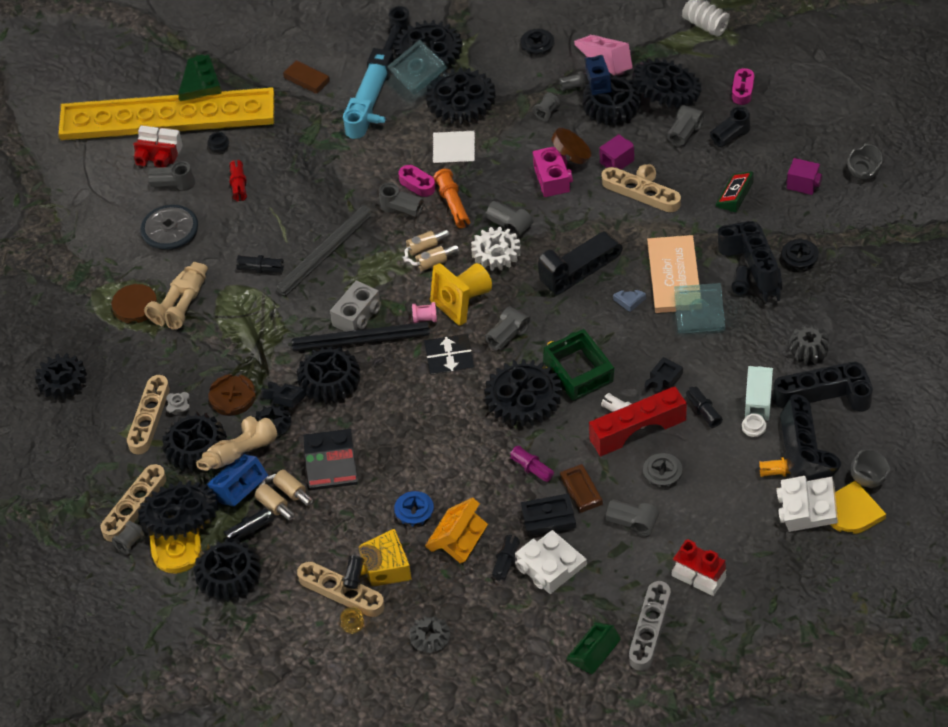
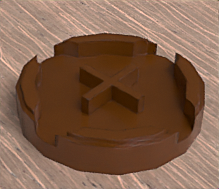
(571, 144)
(130, 302)
(232, 394)

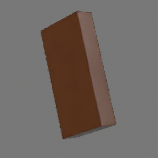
(306, 77)
(581, 488)

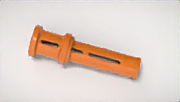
(449, 191)

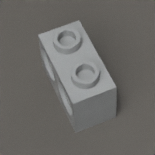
(355, 307)

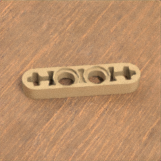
(617, 179)
(151, 414)
(130, 501)
(337, 593)

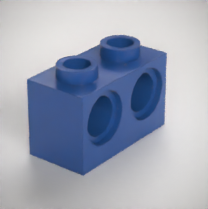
(237, 480)

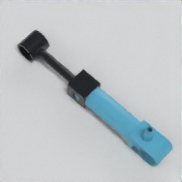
(359, 110)

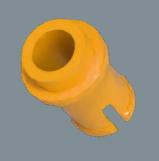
(774, 467)

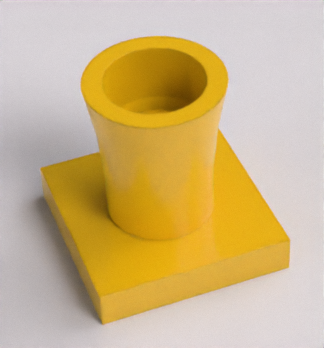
(453, 293)

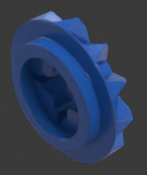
(405, 504)

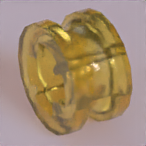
(358, 623)

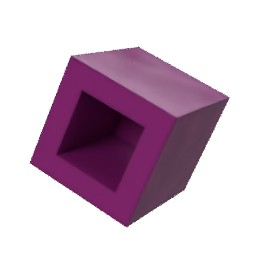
(617, 153)
(804, 176)

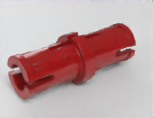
(238, 180)

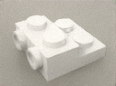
(807, 503)
(549, 561)

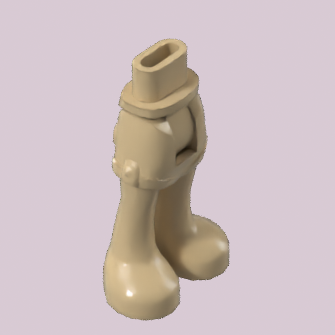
(187, 287)
(255, 435)

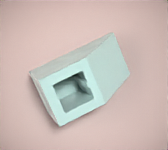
(759, 391)

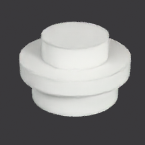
(754, 425)

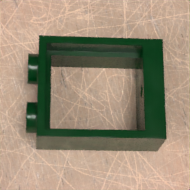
(585, 383)

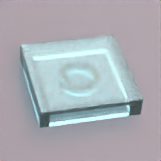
(417, 67)
(699, 308)

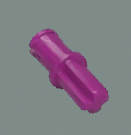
(531, 463)

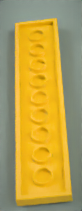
(126, 115)

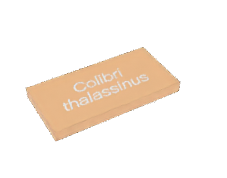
(671, 265)

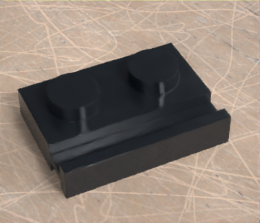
(548, 514)

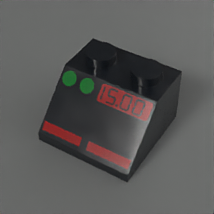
(330, 459)

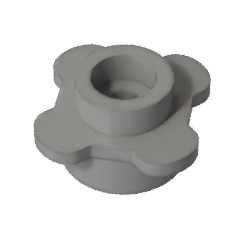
(180, 407)

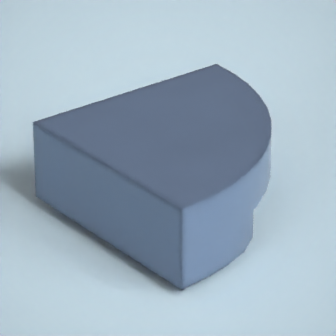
(630, 299)

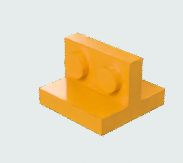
(458, 530)

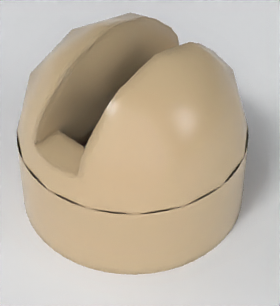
(647, 170)

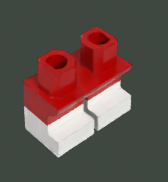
(157, 146)
(700, 567)

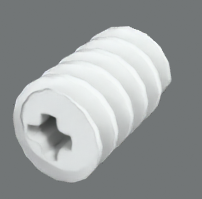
(706, 16)

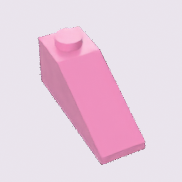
(614, 52)

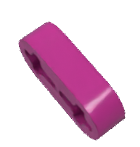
(739, 86)
(419, 178)

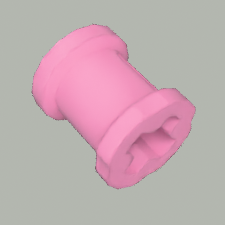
(424, 313)

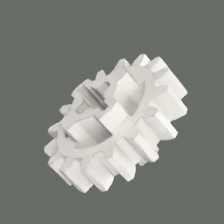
(495, 248)

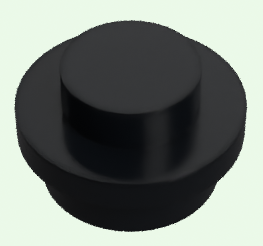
(218, 142)

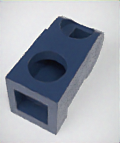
(598, 75)

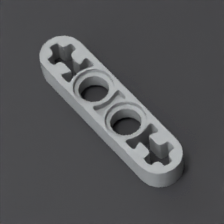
(649, 625)

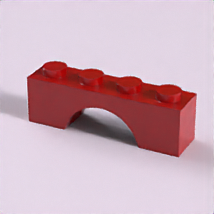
(613, 429)

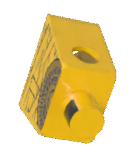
(384, 560)

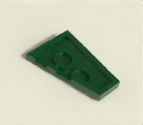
(198, 79)

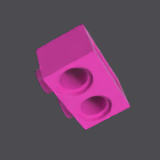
(552, 171)

